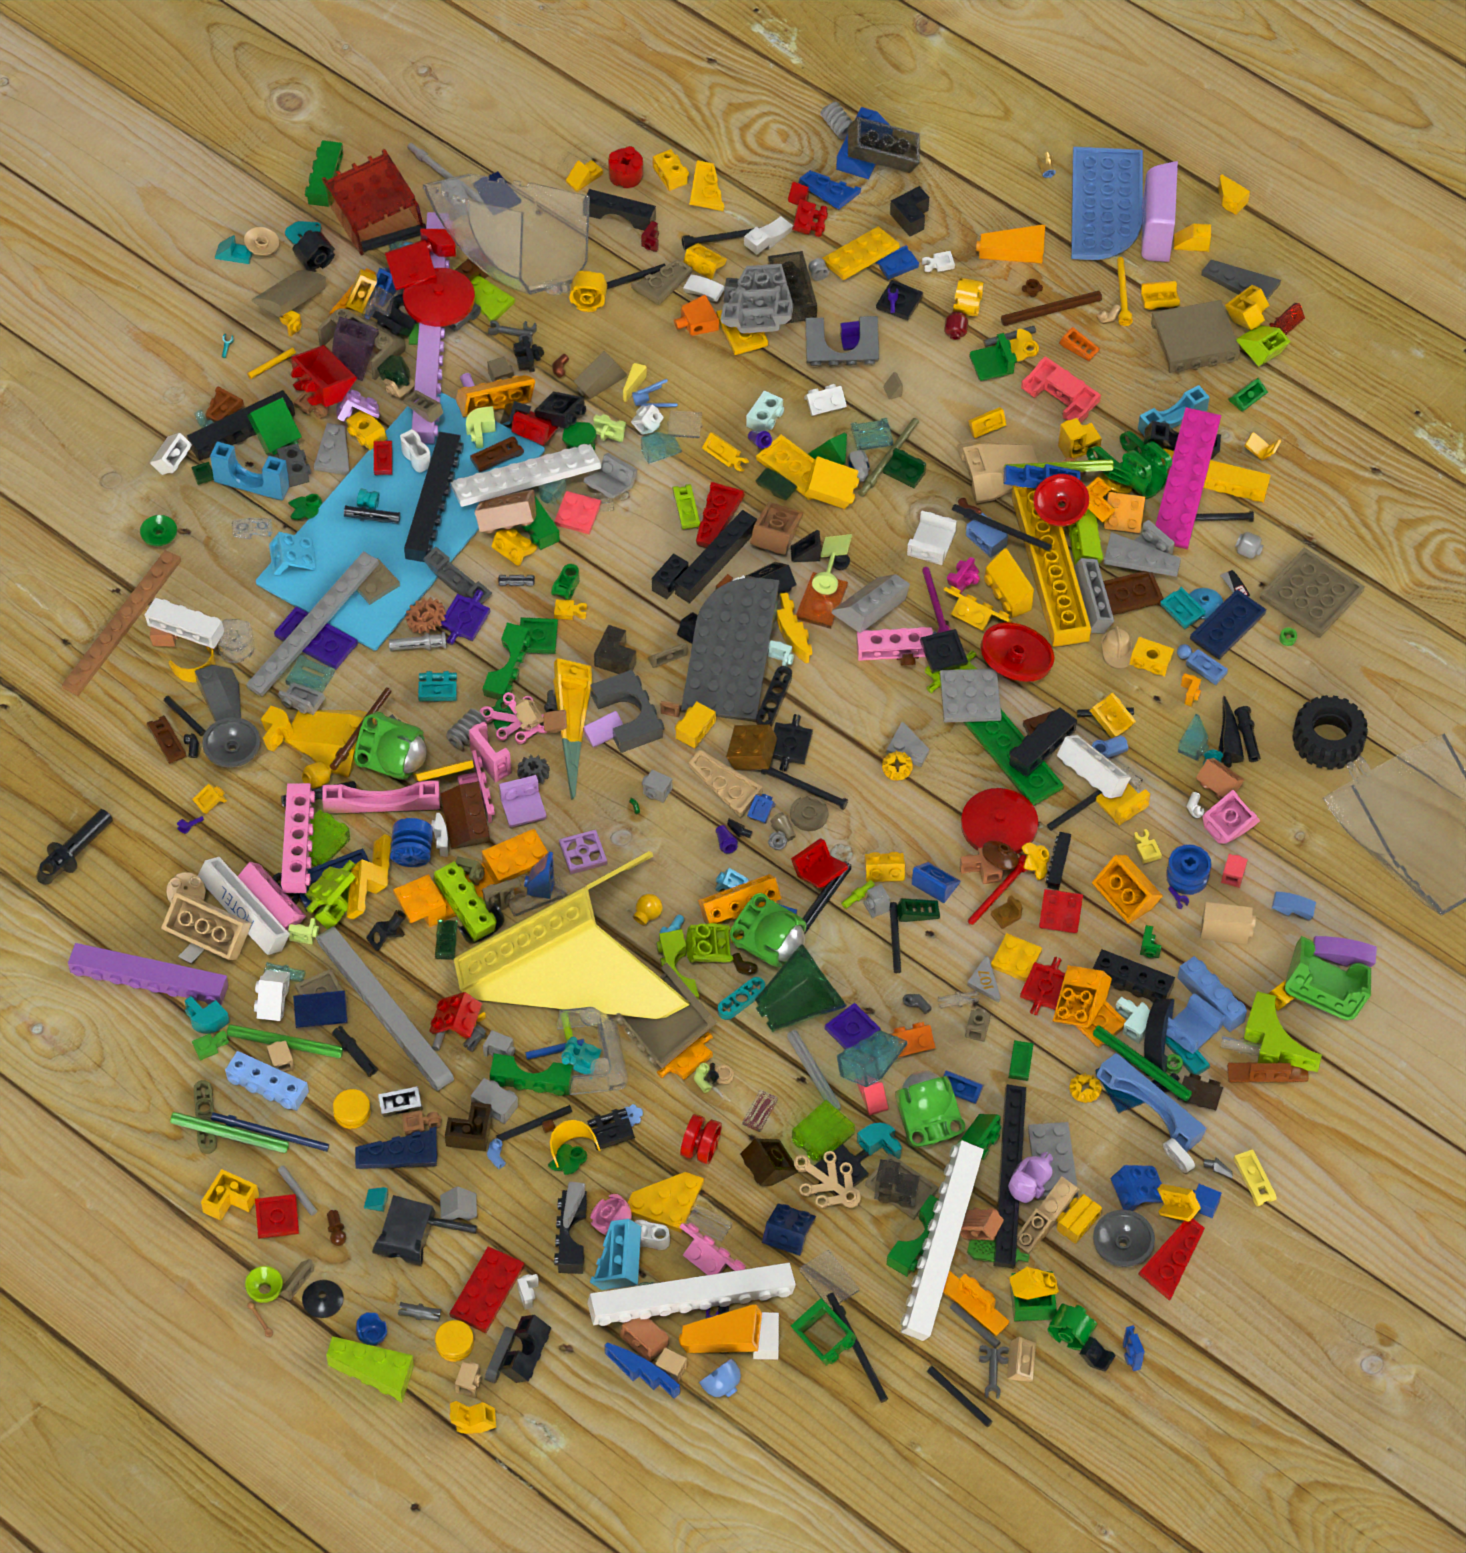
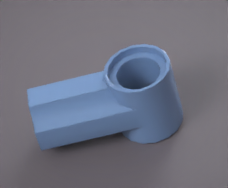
(1112, 746)

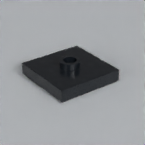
(907, 300)
(943, 650)

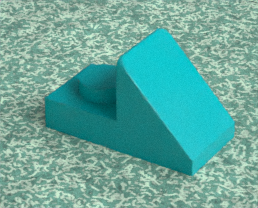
(233, 252)

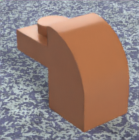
(976, 863)

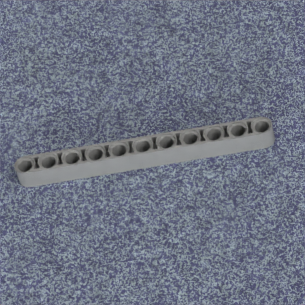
(385, 1008)

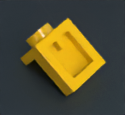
(292, 321)
(209, 797)

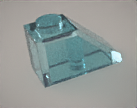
(659, 446)
(1195, 739)

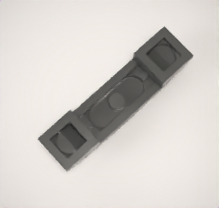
(452, 576)

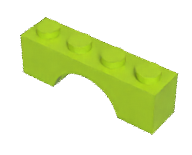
(673, 948)

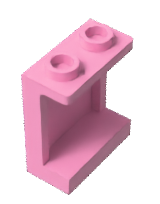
(496, 764)

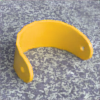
(189, 674)
(569, 1130)

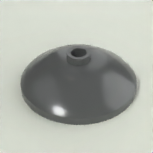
(231, 734)
(1126, 1228)

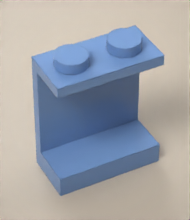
(1195, 1024)

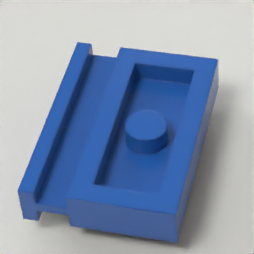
(898, 263)
(1134, 1349)

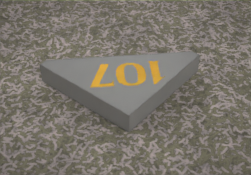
(984, 980)

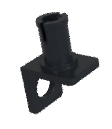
(387, 929)

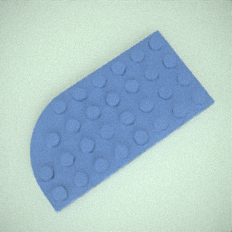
(1105, 201)

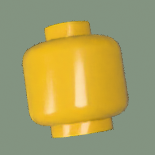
(316, 774)

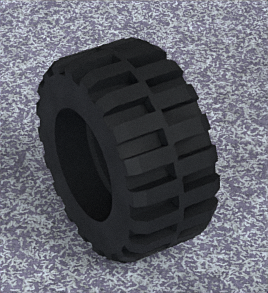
(1331, 712)

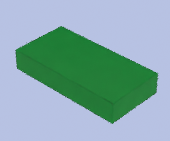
(1021, 1060)

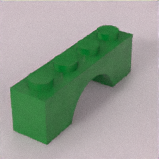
(499, 682)
(552, 1080)
(906, 1254)

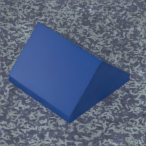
(934, 881)

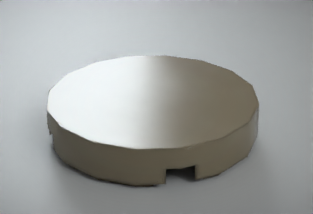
(809, 813)

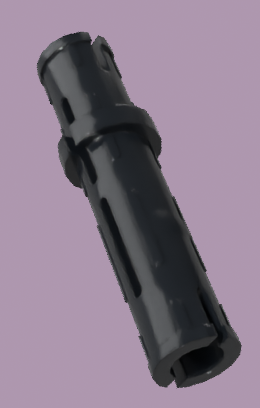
(371, 514)
(349, 1044)

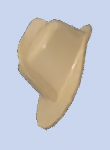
(1117, 648)

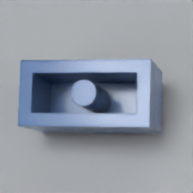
(986, 537)

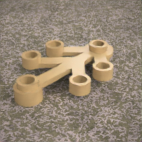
(829, 1182)

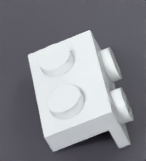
(825, 400)

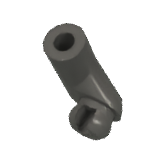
(917, 1000)

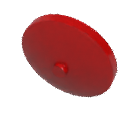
(440, 299)
(1017, 652)
(1001, 817)

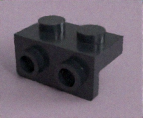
(397, 320)

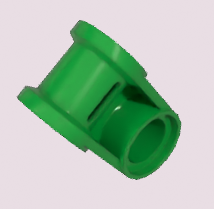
(565, 584)

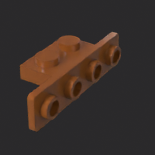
(1265, 1072)

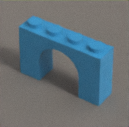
(227, 471)

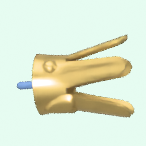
(1046, 167)

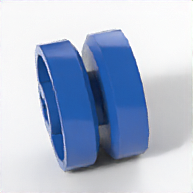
(1188, 869)

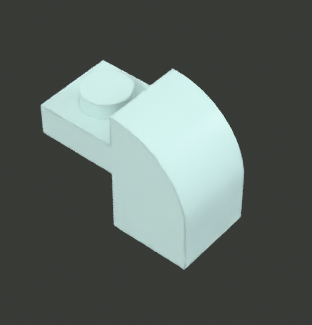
(1136, 1018)

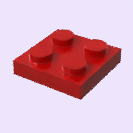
(277, 1216)

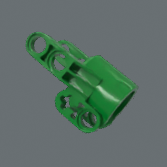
(1138, 470)

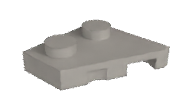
(908, 742)

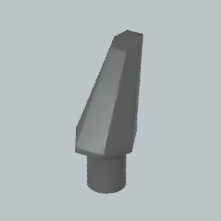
(1218, 1167)

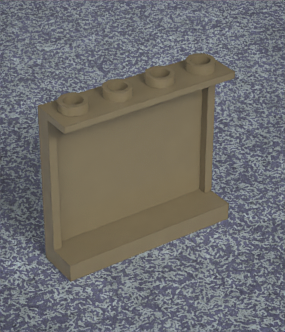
(1196, 336)
(670, 1035)

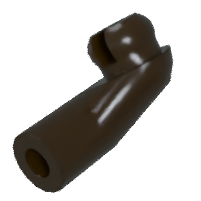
(744, 966)

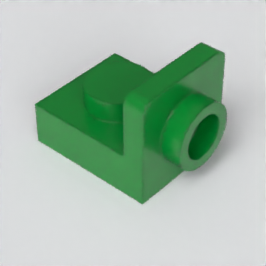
(1148, 947)

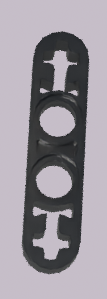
(777, 698)

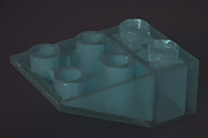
(870, 1058)

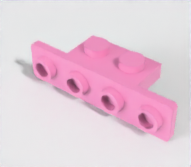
(481, 777)
(706, 1255)

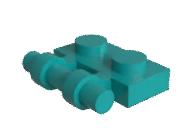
(437, 690)
(586, 1055)

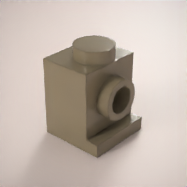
(978, 1024)

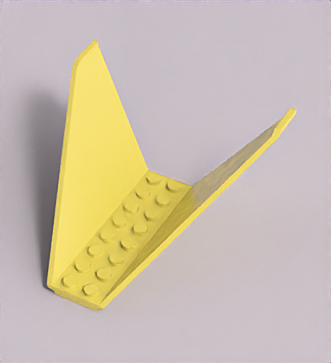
(566, 963)

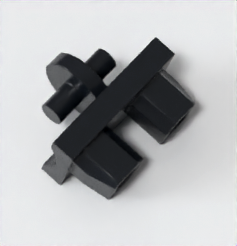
(530, 354)

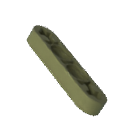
(204, 1115)

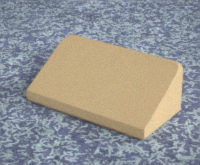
(1021, 1360)

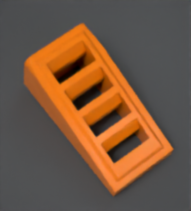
(1071, 345)

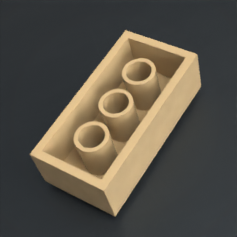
(206, 926)

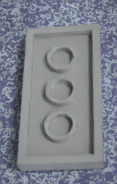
(1056, 1141)

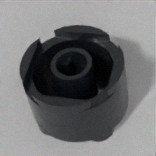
(314, 250)

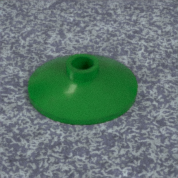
(158, 524)

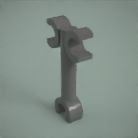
(526, 331)
(993, 1356)

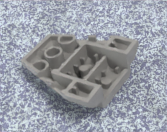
(759, 301)

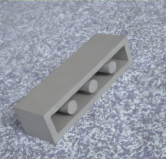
(1094, 595)

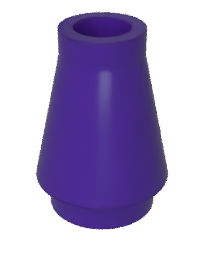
(760, 438)
(726, 840)

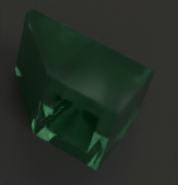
(395, 369)

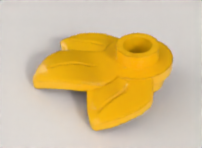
(1022, 343)
(1036, 859)

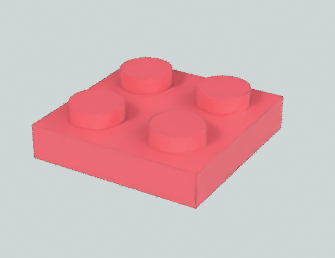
(577, 512)

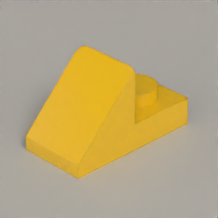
(582, 175)

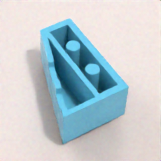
(620, 1256)

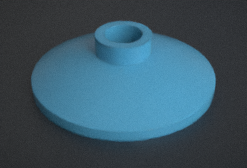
(1213, 599)

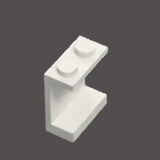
(932, 538)

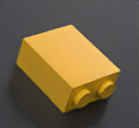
(831, 483)

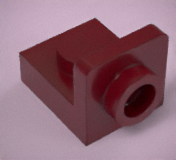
(649, 237)

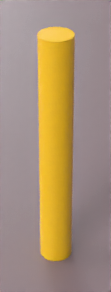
(276, 360)

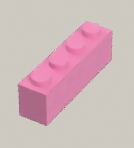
(271, 895)

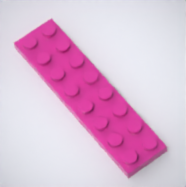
(1187, 475)

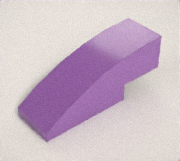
(1344, 951)

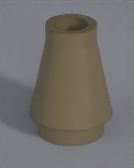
(781, 823)

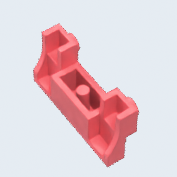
(1063, 386)

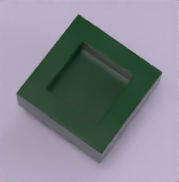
(202, 473)

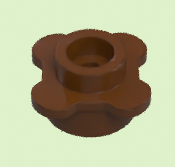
(1032, 287)
(908, 659)

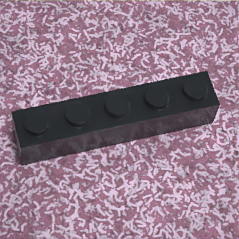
(1058, 861)

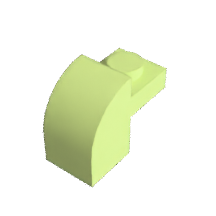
(478, 422)

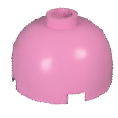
(610, 1210)

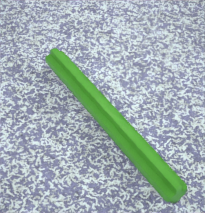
(292, 1042)
(229, 1132)

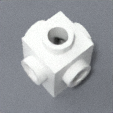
(647, 419)

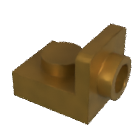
(1008, 912)

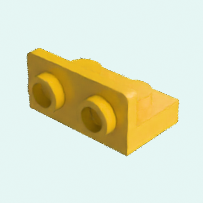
(703, 260)

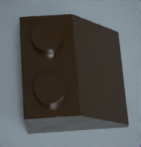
(768, 1161)

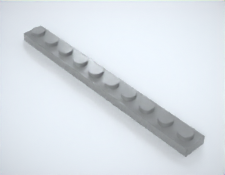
(312, 624)

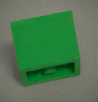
(983, 1132)

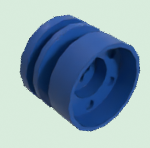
(411, 842)

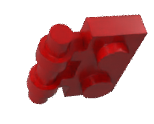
(804, 217)

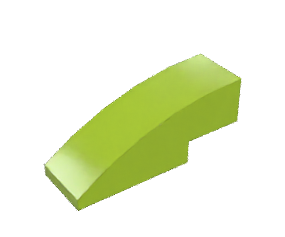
(330, 915)

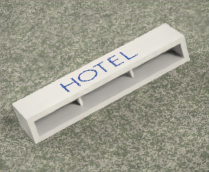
(244, 904)

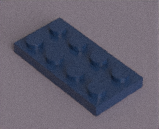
(1228, 624)

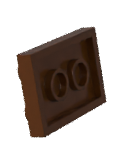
(1132, 592)

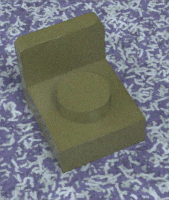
(471, 868)

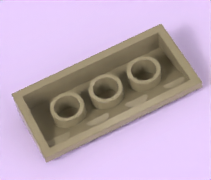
(291, 292)

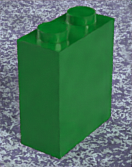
(274, 426)

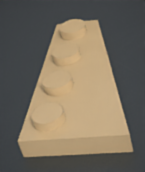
(727, 783)

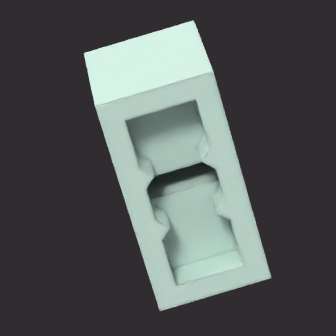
(765, 412)

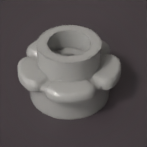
(777, 845)

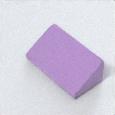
(602, 729)

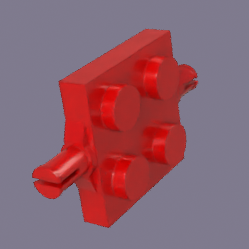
(1043, 985)

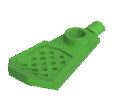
(977, 1254)

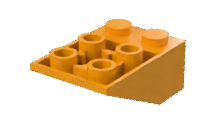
(1081, 996)

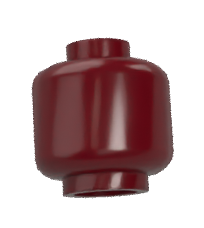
(956, 325)

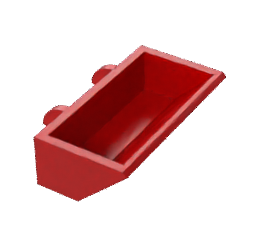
(321, 375)

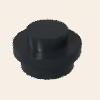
(841, 562)

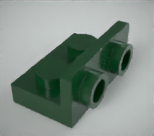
(905, 468)

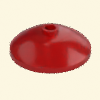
(1058, 490)

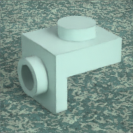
(781, 652)

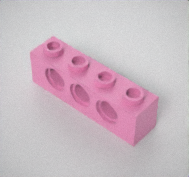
(886, 648)

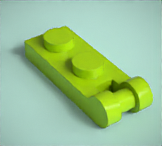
(686, 506)

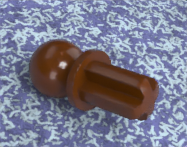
(337, 1236)

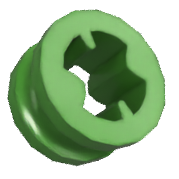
(1288, 631)
(1177, 1059)

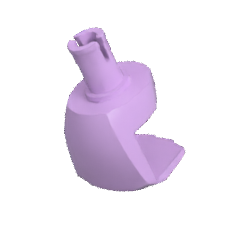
(1030, 1177)

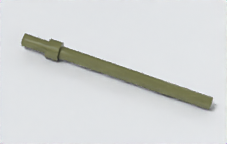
(871, 480)

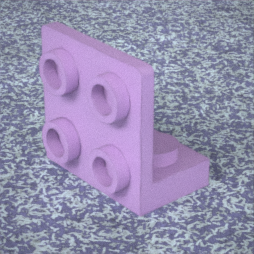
(354, 399)
(522, 801)

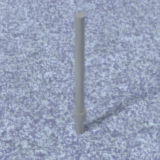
(423, 156)

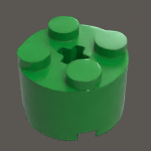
(1072, 1326)

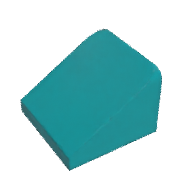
(376, 1199)

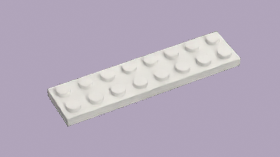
(525, 474)

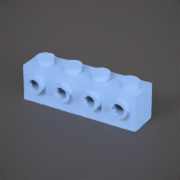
(266, 1081)

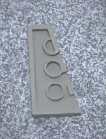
(1138, 556)

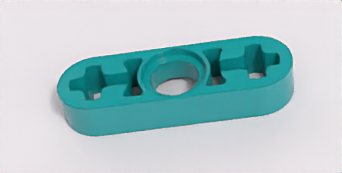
(738, 1006)

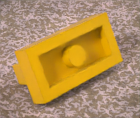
(987, 422)

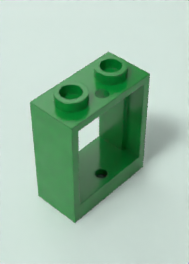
(812, 1315)

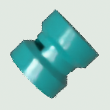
(368, 499)

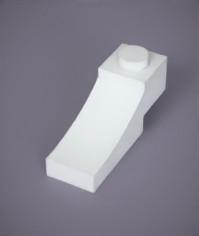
(767, 236)

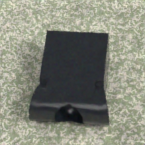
(405, 1230)

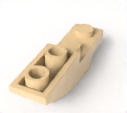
(1045, 1216)

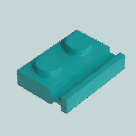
(1182, 608)

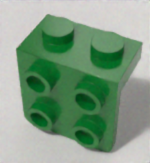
(994, 360)

